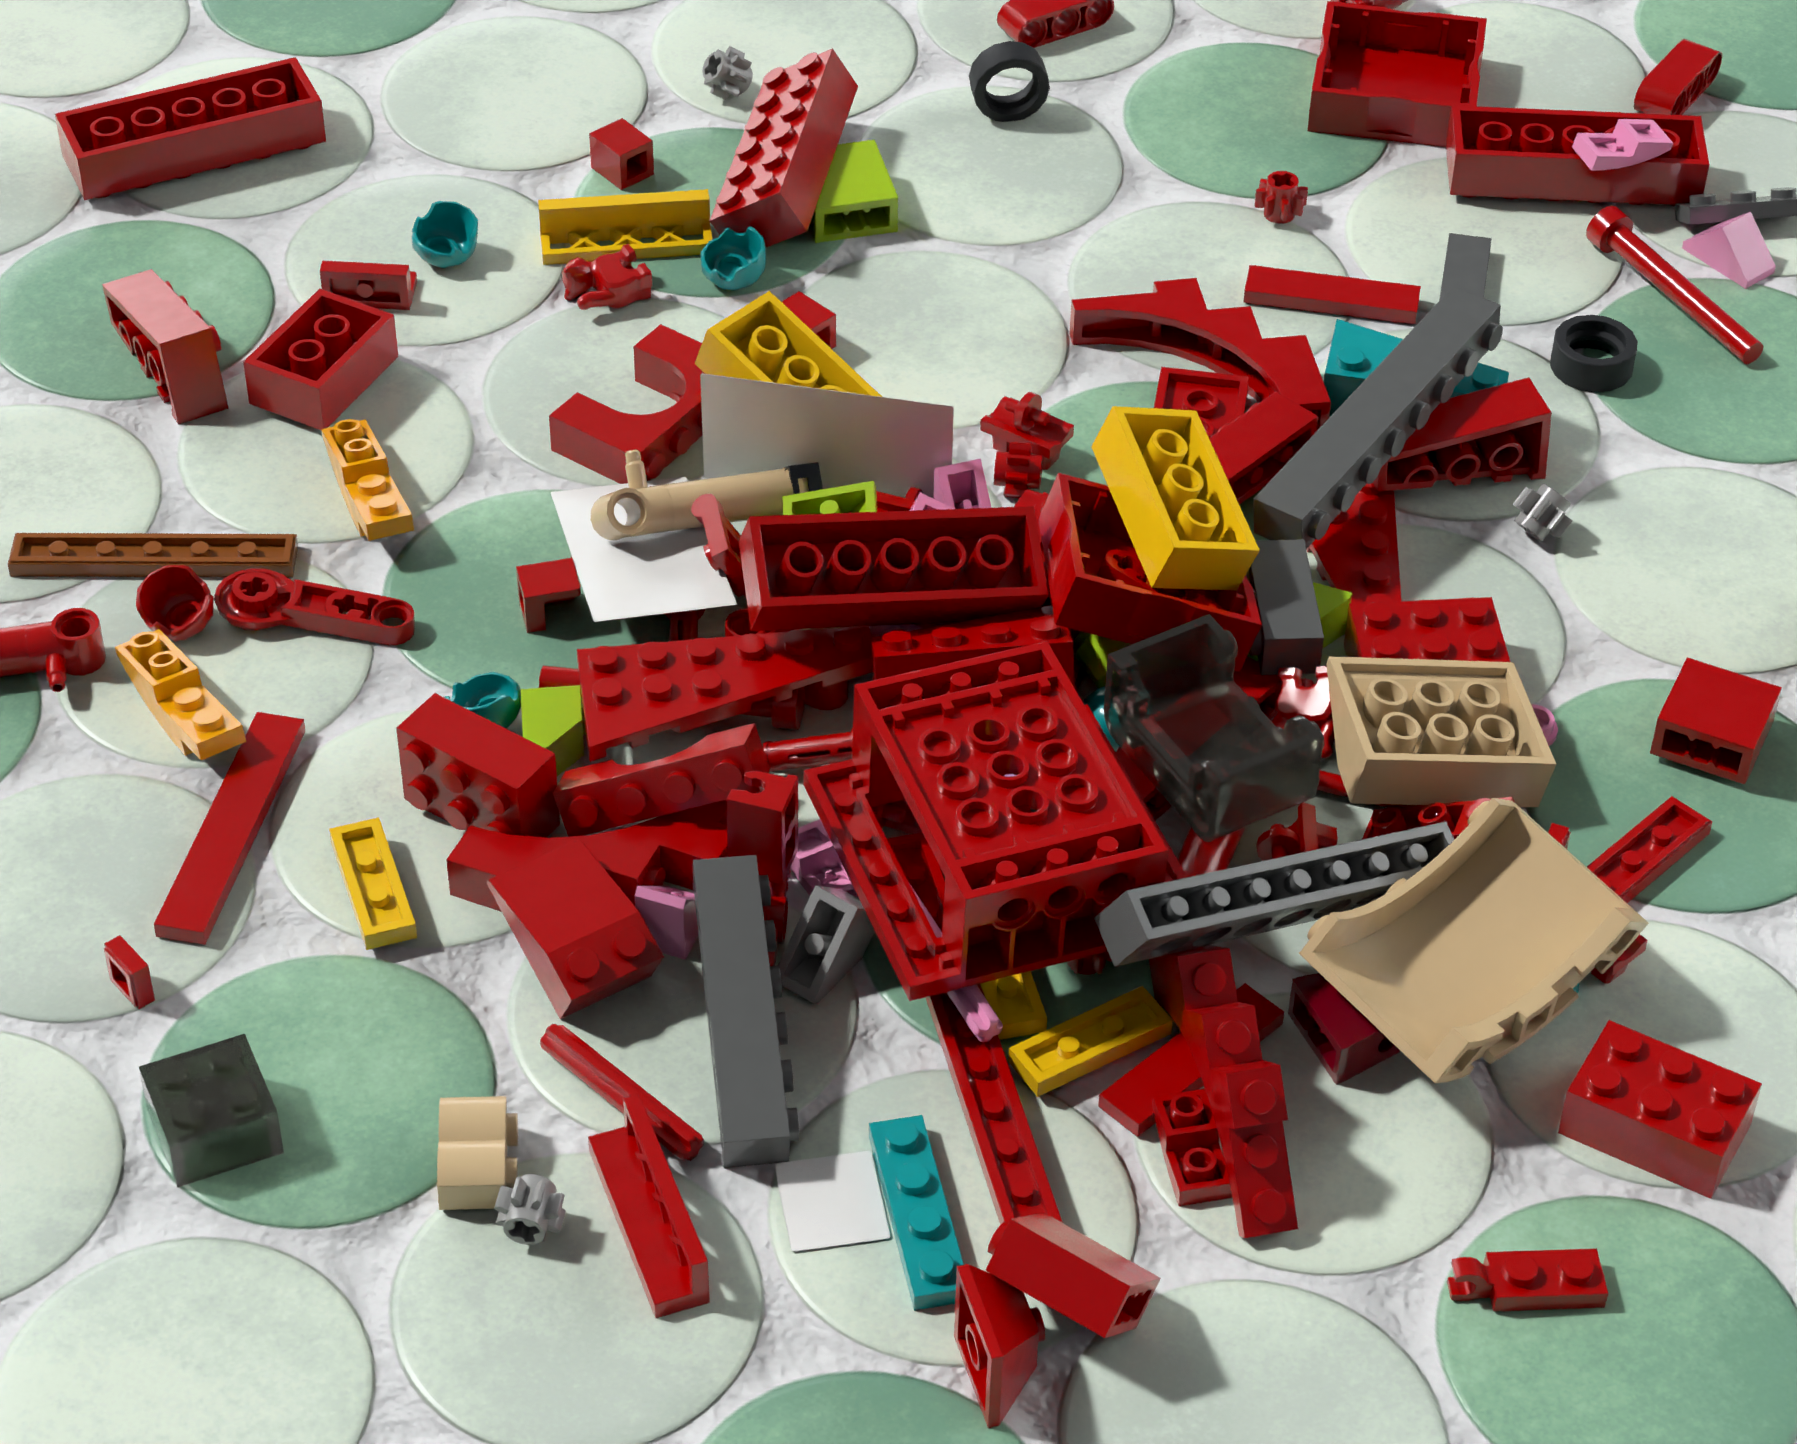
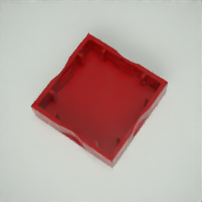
(1394, 72)
(1077, 532)

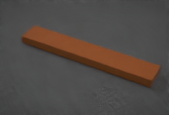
(145, 552)

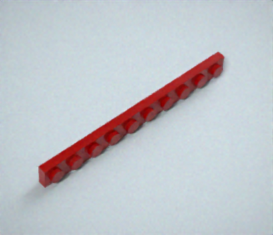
(980, 1072)

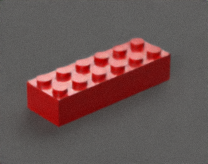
(190, 128)
(786, 149)
(1532, 157)
(891, 567)

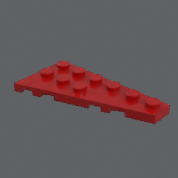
(1362, 549)
(705, 680)

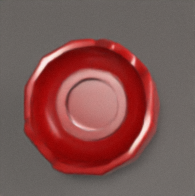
(175, 602)

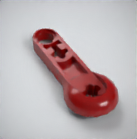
(268, 599)

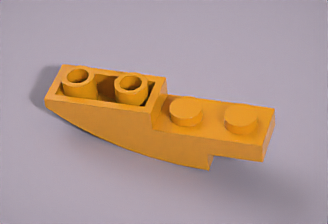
(365, 480)
(177, 697)

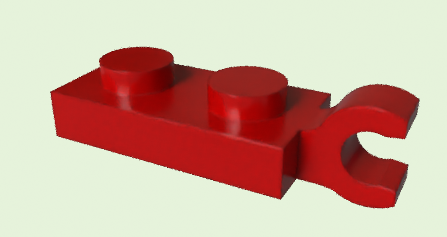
(1531, 1280)

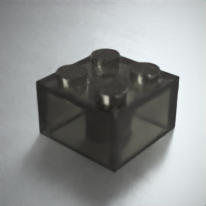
(211, 1110)

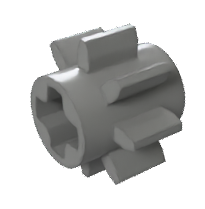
(727, 73)
(1542, 512)
(530, 1209)

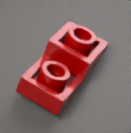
(1191, 1147)

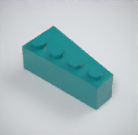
(1360, 350)

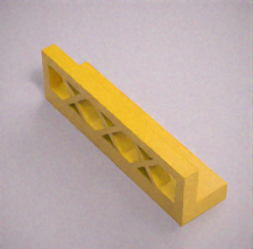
(625, 221)

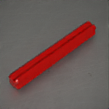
(615, 1085)

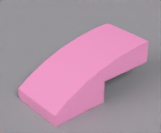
(1628, 145)
(818, 861)

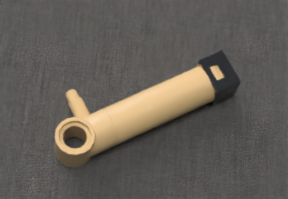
(669, 505)

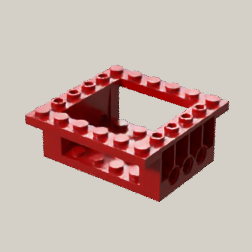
(1014, 880)

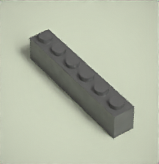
(742, 1013)

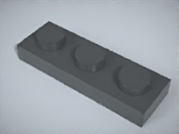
(1706, 209)

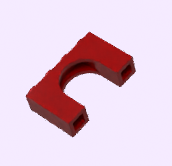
(602, 436)

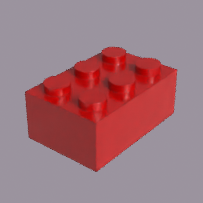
(321, 359)
(1426, 630)
(476, 771)
(1659, 1108)

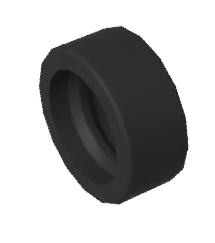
(1003, 57)
(1587, 372)

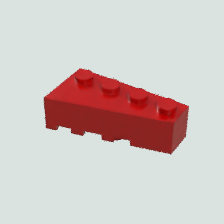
(168, 343)
(1475, 436)
(938, 645)

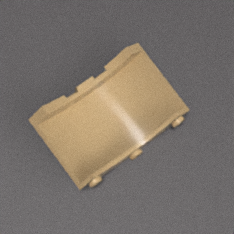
(1475, 943)

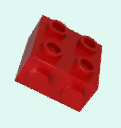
(1715, 720)

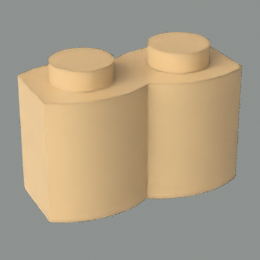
(475, 1151)

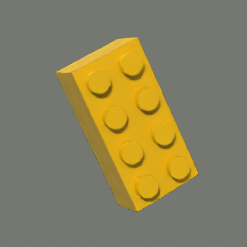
(775, 346)
(1174, 499)

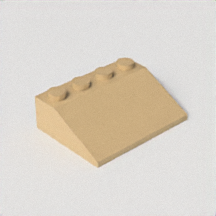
(1435, 732)

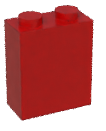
(1071, 1273)

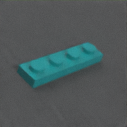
(917, 1210)

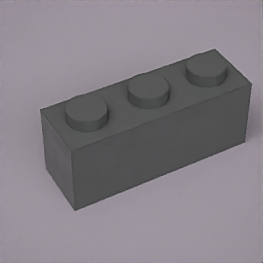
(1287, 608)

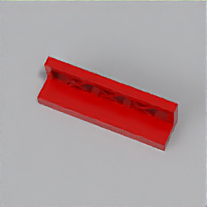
(651, 1213)

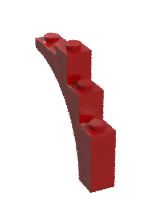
(1221, 339)
(632, 856)
(1240, 1085)

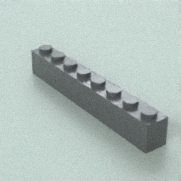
(1378, 418)

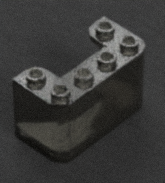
(1201, 735)

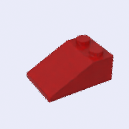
(575, 927)

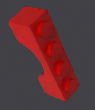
(619, 794)

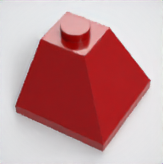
(995, 1339)

